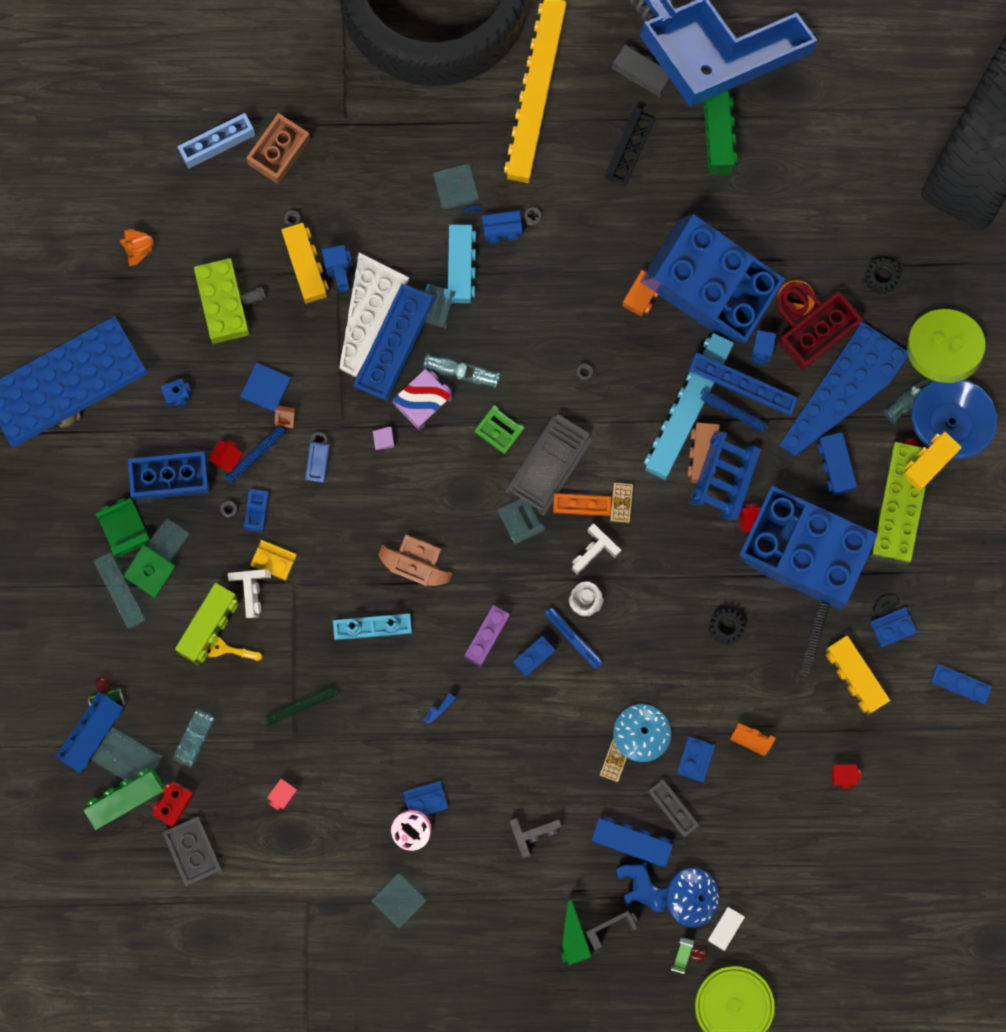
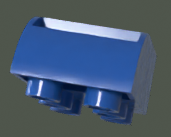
(712, 279)
(807, 548)

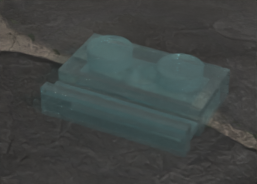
(168, 539)

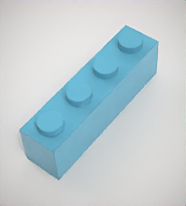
(459, 262)

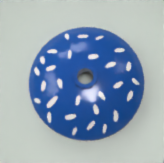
(684, 893)

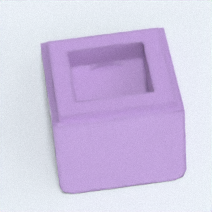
(383, 438)

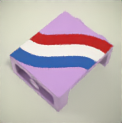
(422, 398)

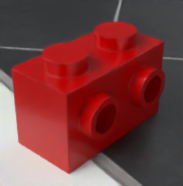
(172, 804)

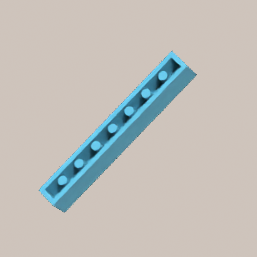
(685, 412)

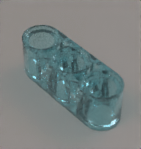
(193, 738)

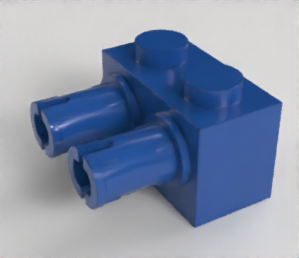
(337, 264)

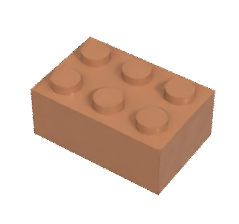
(278, 148)

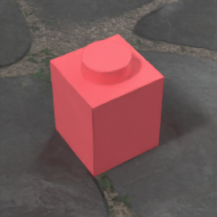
(282, 795)

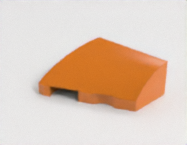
(752, 739)

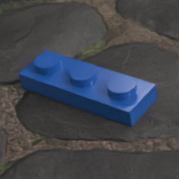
(961, 684)

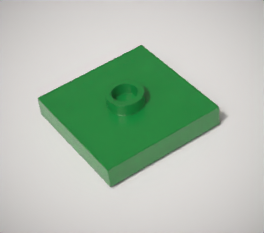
(149, 571)

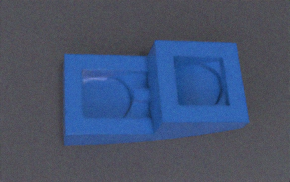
(256, 510)

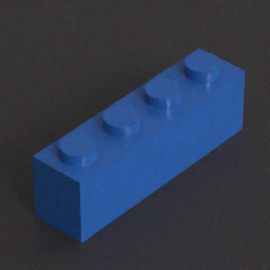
(89, 732)
(632, 843)

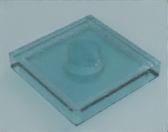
(455, 186)
(399, 900)

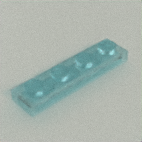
(119, 591)

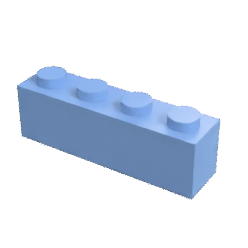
(216, 140)

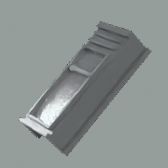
(550, 463)

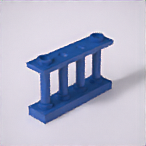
(741, 482)

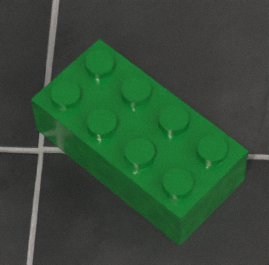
(719, 135)

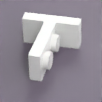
(594, 548)
(251, 589)

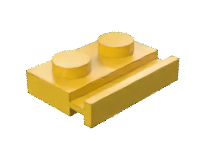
(274, 559)

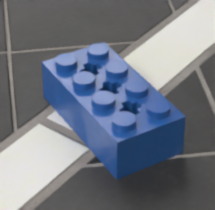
(159, 468)

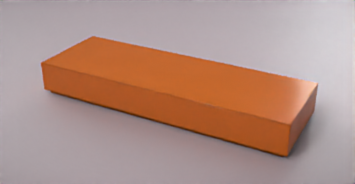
(582, 504)

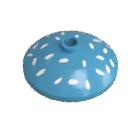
(633, 742)

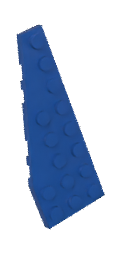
(855, 377)

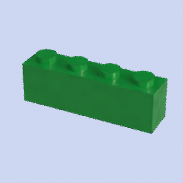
(123, 798)

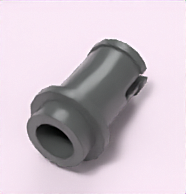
(253, 296)

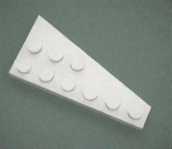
(370, 302)

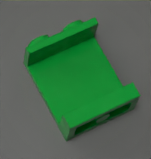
(123, 527)

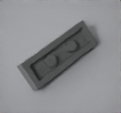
(673, 808)

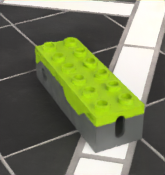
(898, 507)

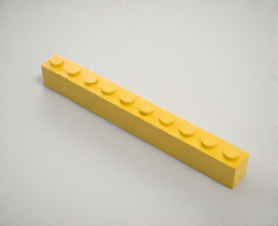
(536, 90)

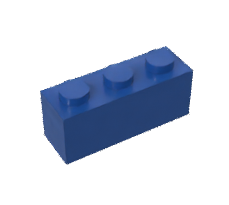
(836, 464)

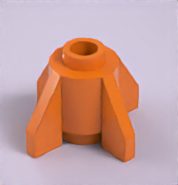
(136, 245)

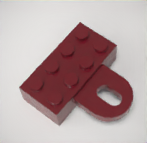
(819, 329)

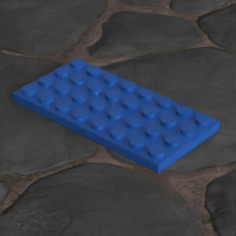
(67, 381)

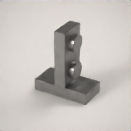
(532, 835)

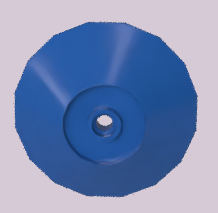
(957, 402)

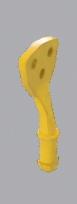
(223, 648)

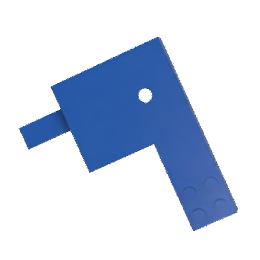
(698, 38)

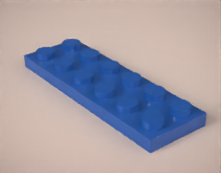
(394, 342)

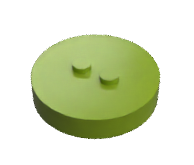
(946, 345)
(734, 1002)

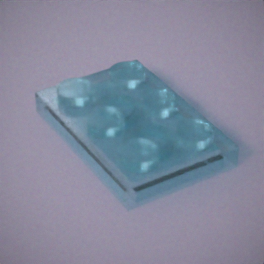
(124, 755)

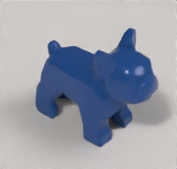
(643, 889)

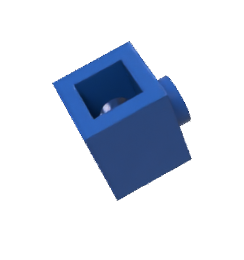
(176, 393)

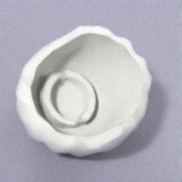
(586, 599)

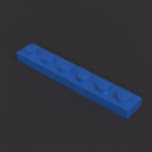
(742, 384)

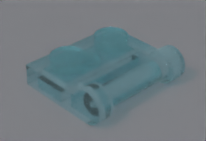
(439, 294)
(515, 523)

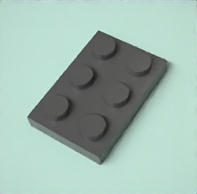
(192, 851)

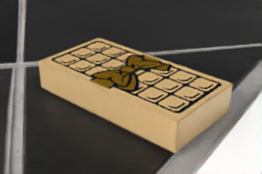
(621, 502)
(613, 763)

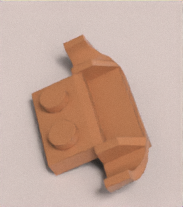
(415, 561)

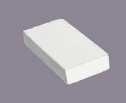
(726, 928)

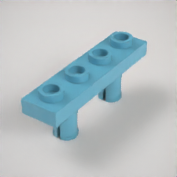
(372, 626)

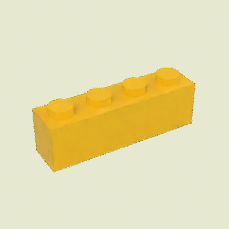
(304, 263)
(857, 675)

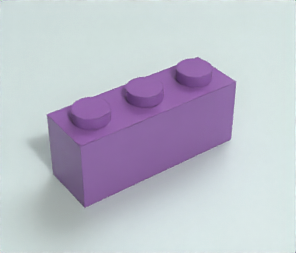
(487, 636)

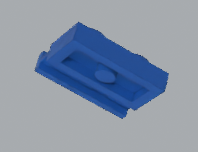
(893, 627)
(695, 759)
(426, 799)

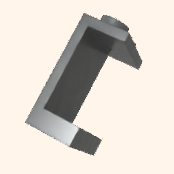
(592, 937)

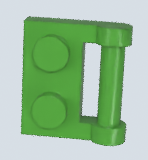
(495, 434)

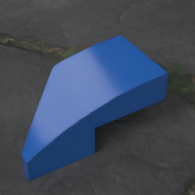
(435, 713)

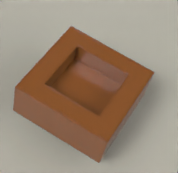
(284, 417)

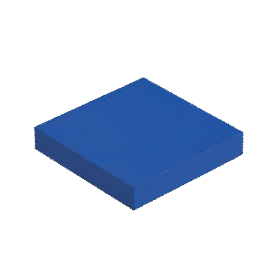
(265, 387)

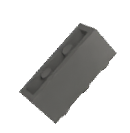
(641, 70)

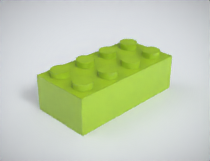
(221, 301)
(207, 624)

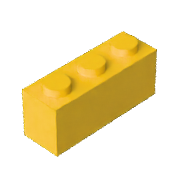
(931, 460)

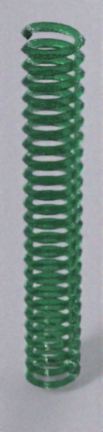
(288, 711)

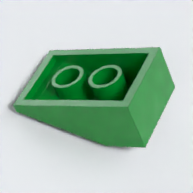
(573, 942)

